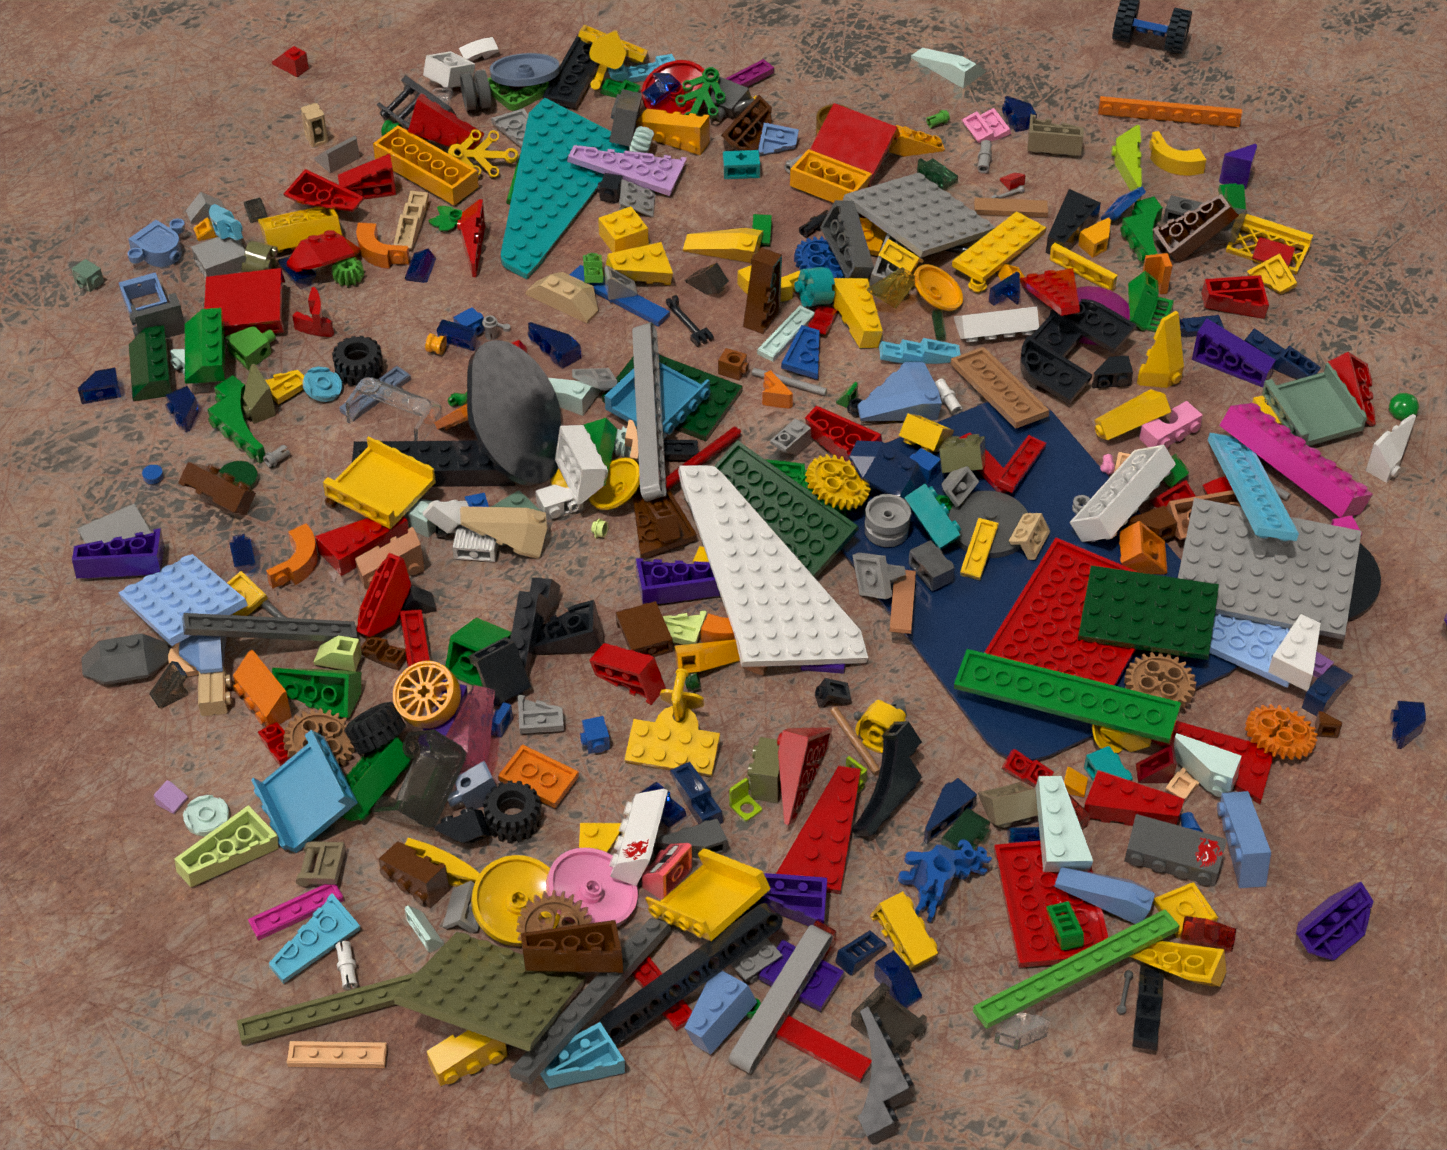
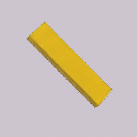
(1083, 267)

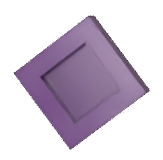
(1321, 665)

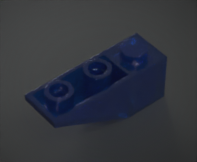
(558, 345)

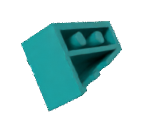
(933, 516)

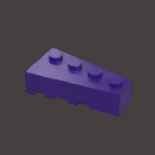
(1231, 355)
(674, 581)

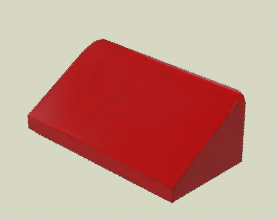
(1267, 249)
(1177, 492)

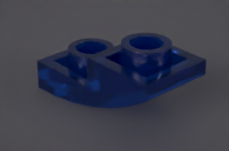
(672, 810)

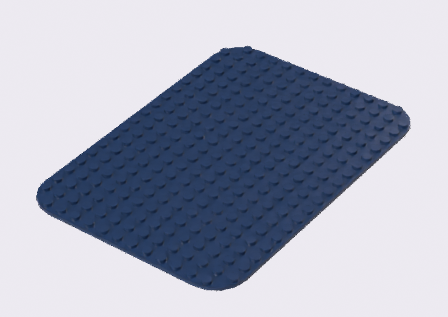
(971, 611)

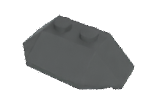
(124, 659)

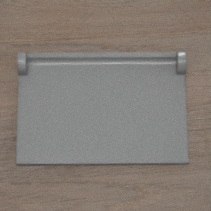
(120, 523)

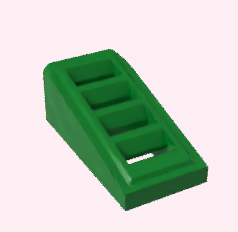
(1162, 303)
(1069, 938)

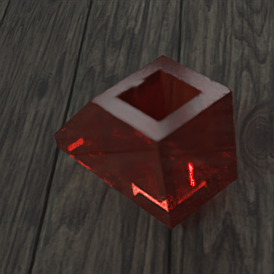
(1208, 933)

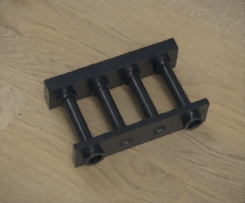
(410, 88)

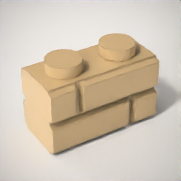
(314, 125)
(213, 693)

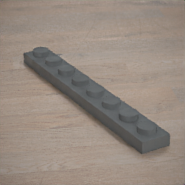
(266, 627)

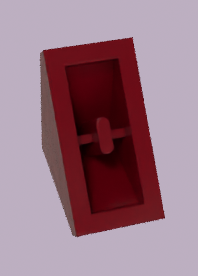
(1157, 767)

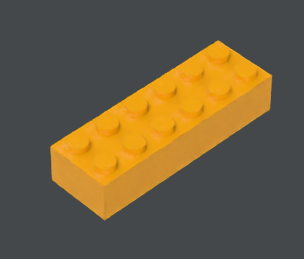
(427, 165)

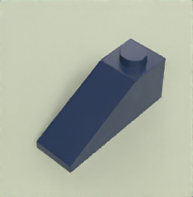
(1326, 690)
(950, 805)

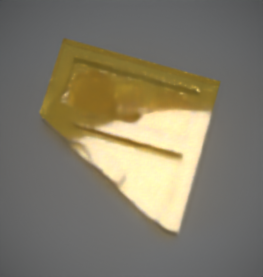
(894, 287)

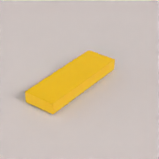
(979, 549)

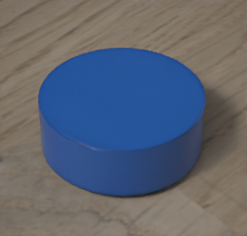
(152, 474)

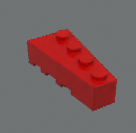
(837, 433)
(1121, 799)

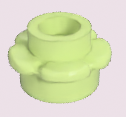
(599, 528)

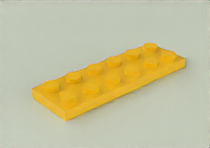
(998, 247)

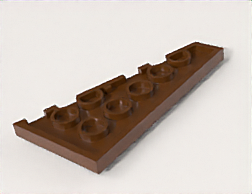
(647, 539)

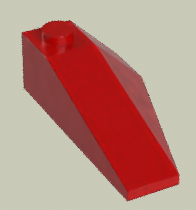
(321, 192)
(472, 233)

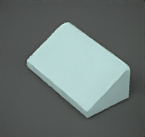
(423, 929)

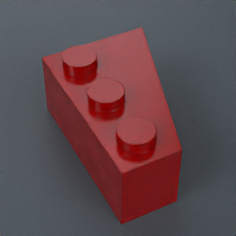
(370, 179)

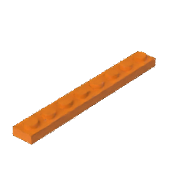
(1169, 111)

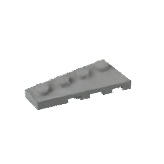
(512, 125)

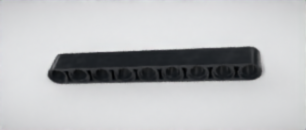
(691, 972)

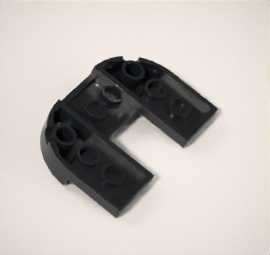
(1045, 351)

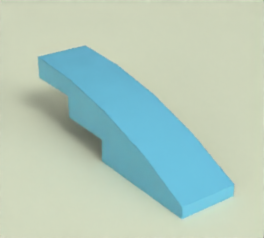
(927, 351)

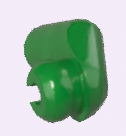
(457, 399)

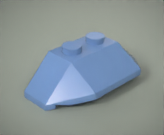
(204, 652)

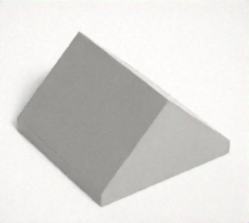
(339, 155)

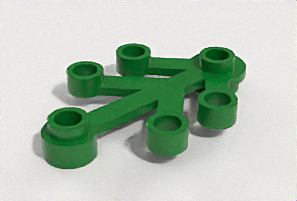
(702, 94)

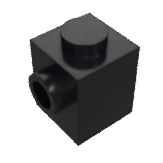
(610, 188)

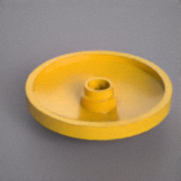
(502, 893)

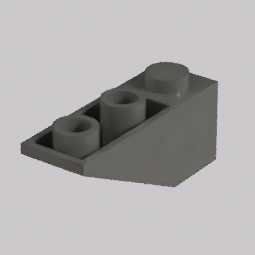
(705, 835)

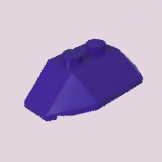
(1336, 922)

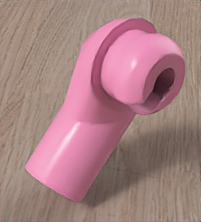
(1108, 464)

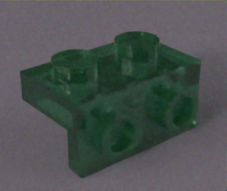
(937, 173)

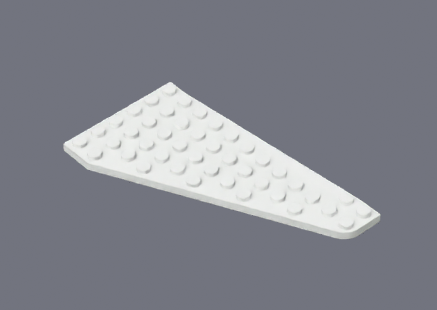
(768, 594)

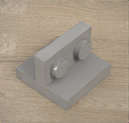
(875, 575)

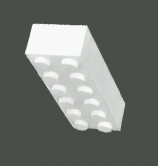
(1122, 494)

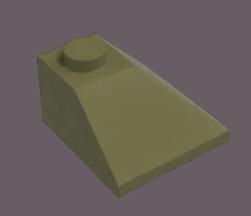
(257, 397)

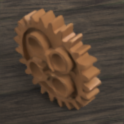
(1161, 678)
(332, 730)
(533, 920)

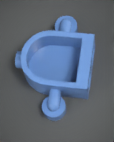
(157, 244)

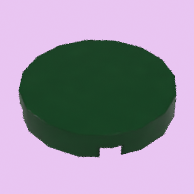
(242, 471)

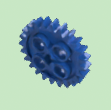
(817, 254)

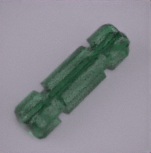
(939, 326)

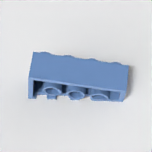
(1245, 839)

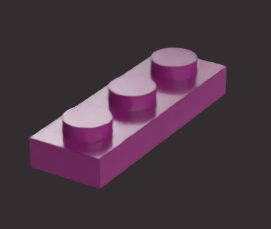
(752, 73)

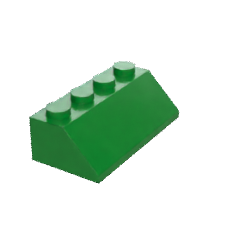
(205, 347)
(373, 775)

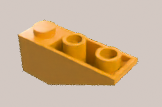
(915, 143)
(706, 655)

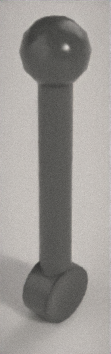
(1121, 1009)

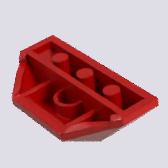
(321, 251)
(384, 596)

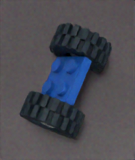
(1127, 21)

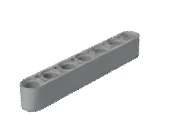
(780, 999)

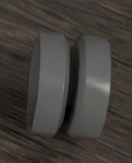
(475, 90)

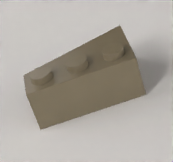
(1054, 138)

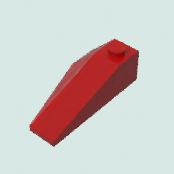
(1358, 379)

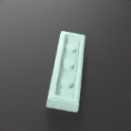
(785, 334)

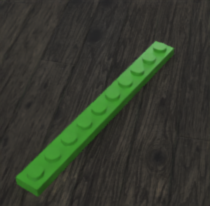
(1075, 969)

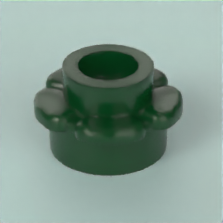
(693, 682)

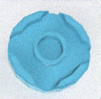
(322, 384)

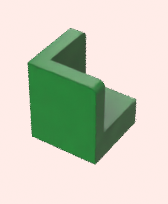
(1178, 472)

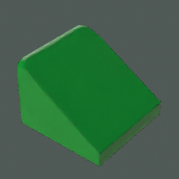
(849, 394)

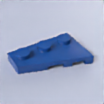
(803, 353)

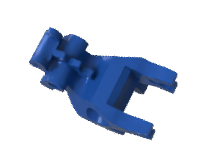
(936, 870)

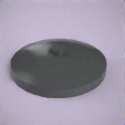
(992, 507)

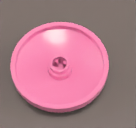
(587, 876)

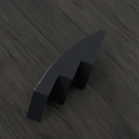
(1148, 1008)

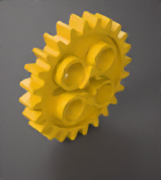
(837, 482)

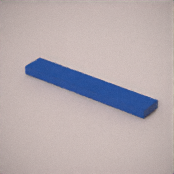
(637, 304)

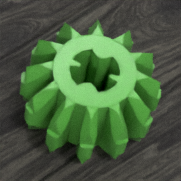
(348, 271)

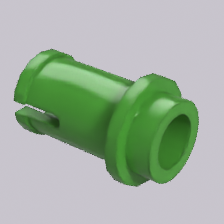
(941, 117)

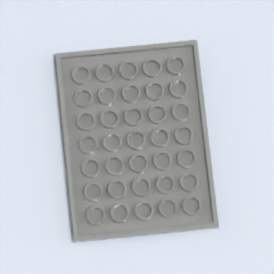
(1271, 577)

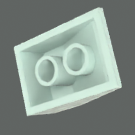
(1208, 764)

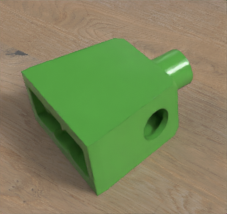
(250, 345)

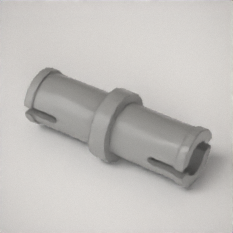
(984, 156)

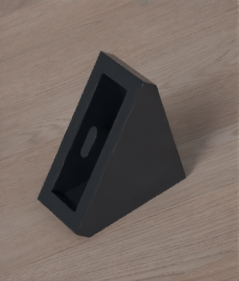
(419, 600)

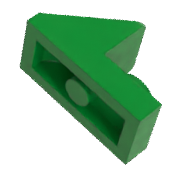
(1234, 194)

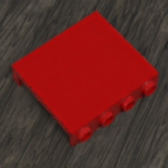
(855, 139)
(247, 299)

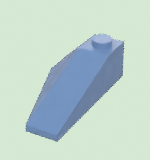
(1107, 892)

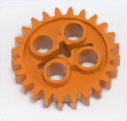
(1281, 732)

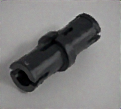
(814, 224)

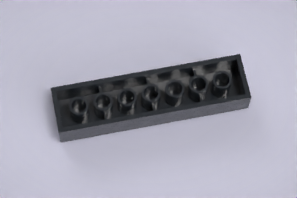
(453, 462)

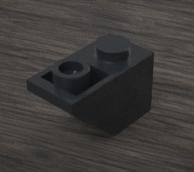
(1113, 373)
(465, 828)

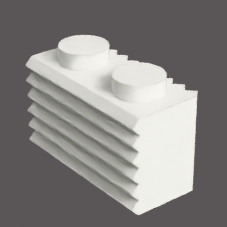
(473, 546)

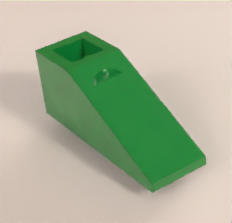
(1142, 298)

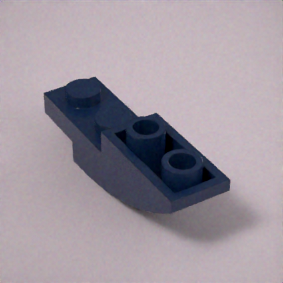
(1288, 360)

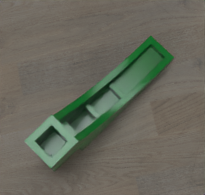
(1139, 227)
(228, 417)

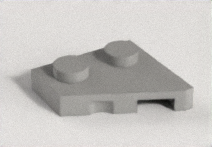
(597, 377)

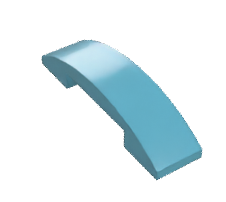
(638, 72)

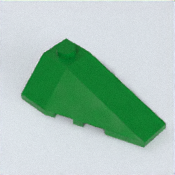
(322, 688)

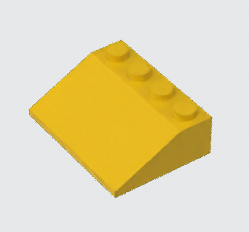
(290, 228)

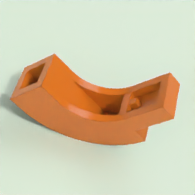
(377, 252)
(302, 561)
(716, 629)

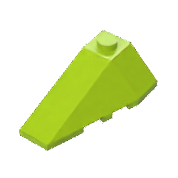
(1128, 157)

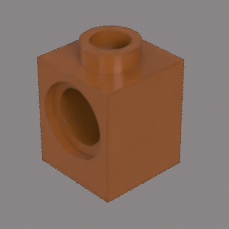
(733, 364)

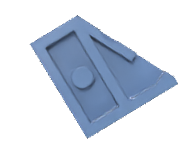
(777, 139)

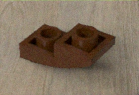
(382, 653)

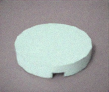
(205, 814)

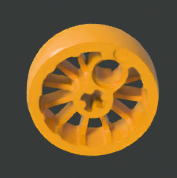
(426, 694)

